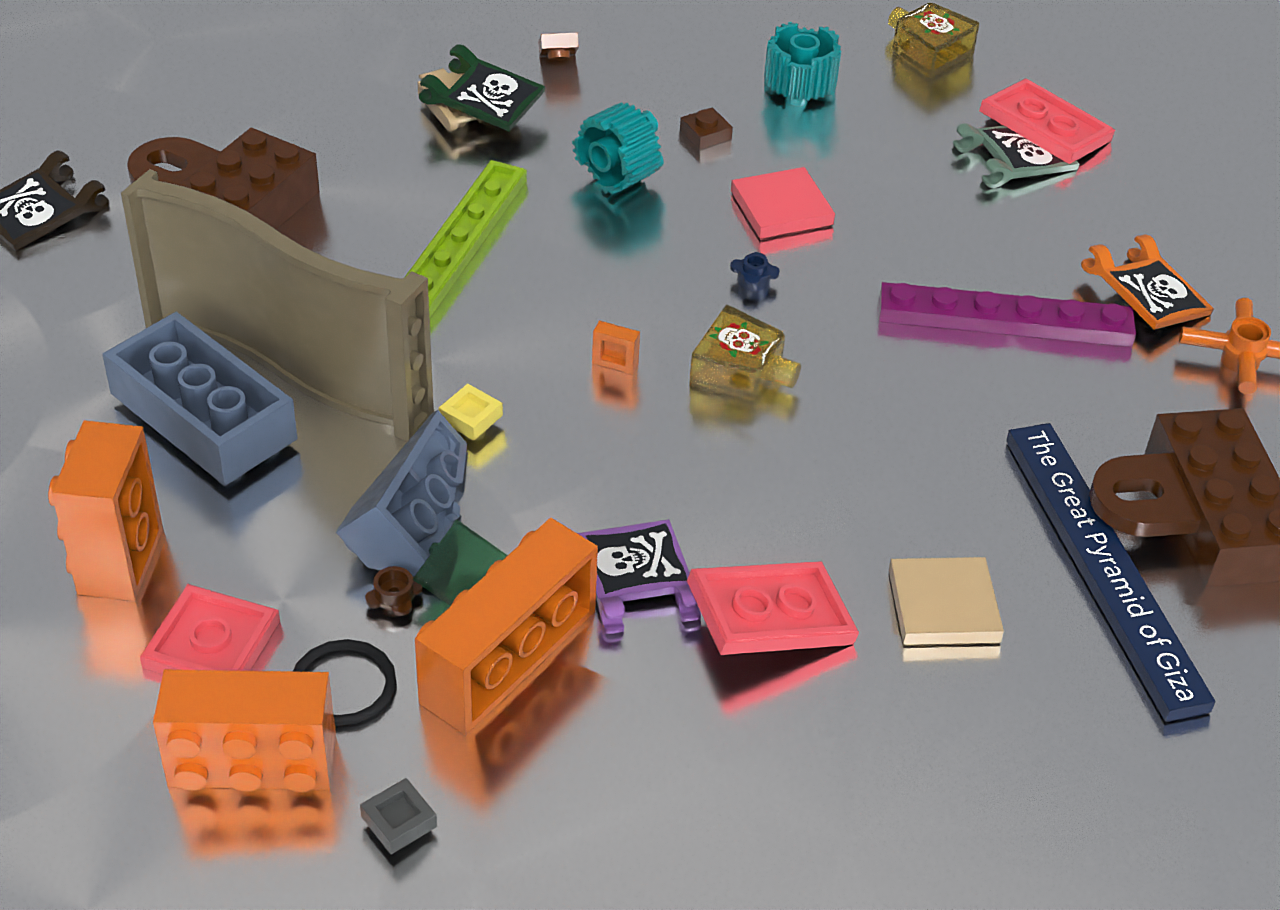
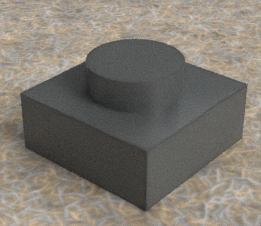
(398, 815)

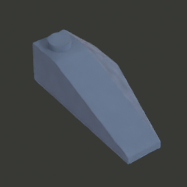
(409, 500)

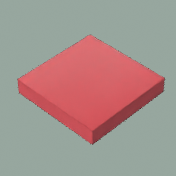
(782, 202)
(210, 633)

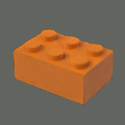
(107, 510)
(246, 729)

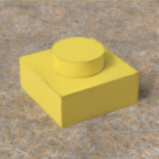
(471, 411)

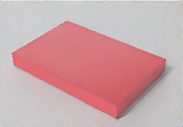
(1047, 120)
(771, 607)

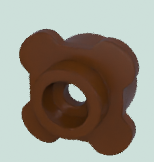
(393, 590)

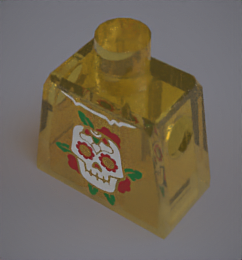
(932, 37)
(741, 357)

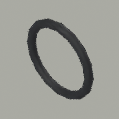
(372, 651)

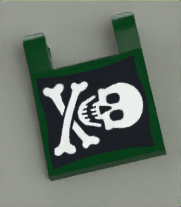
(483, 90)

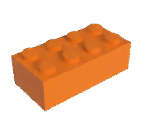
(506, 625)

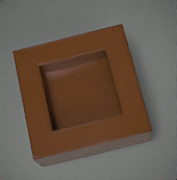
(706, 128)

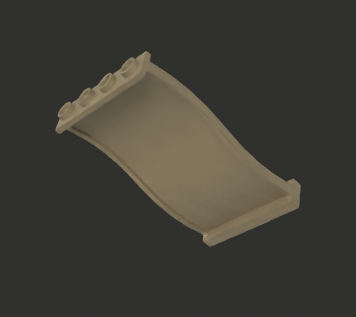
(310, 320)

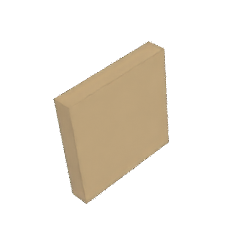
(945, 601)

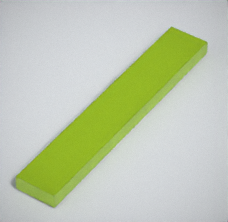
(467, 228)

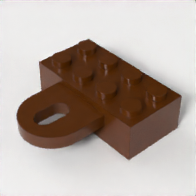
(252, 172)
(1208, 486)

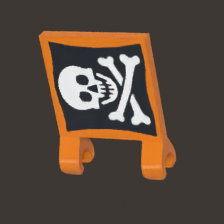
(1149, 284)

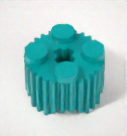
(802, 63)
(619, 147)

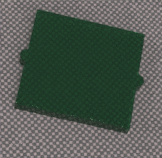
(457, 562)

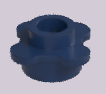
(754, 271)

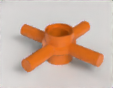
(1242, 345)

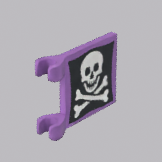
(636, 565)

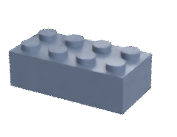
(201, 397)

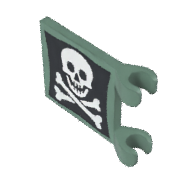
(1012, 154)

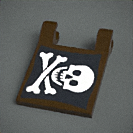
(40, 205)

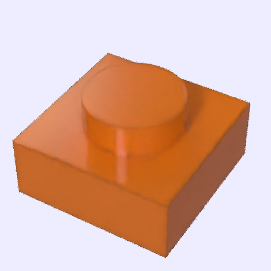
(615, 347)

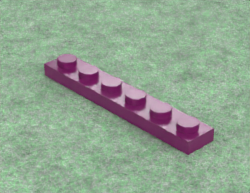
(1007, 314)

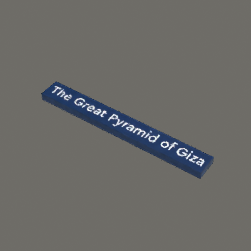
(1111, 575)

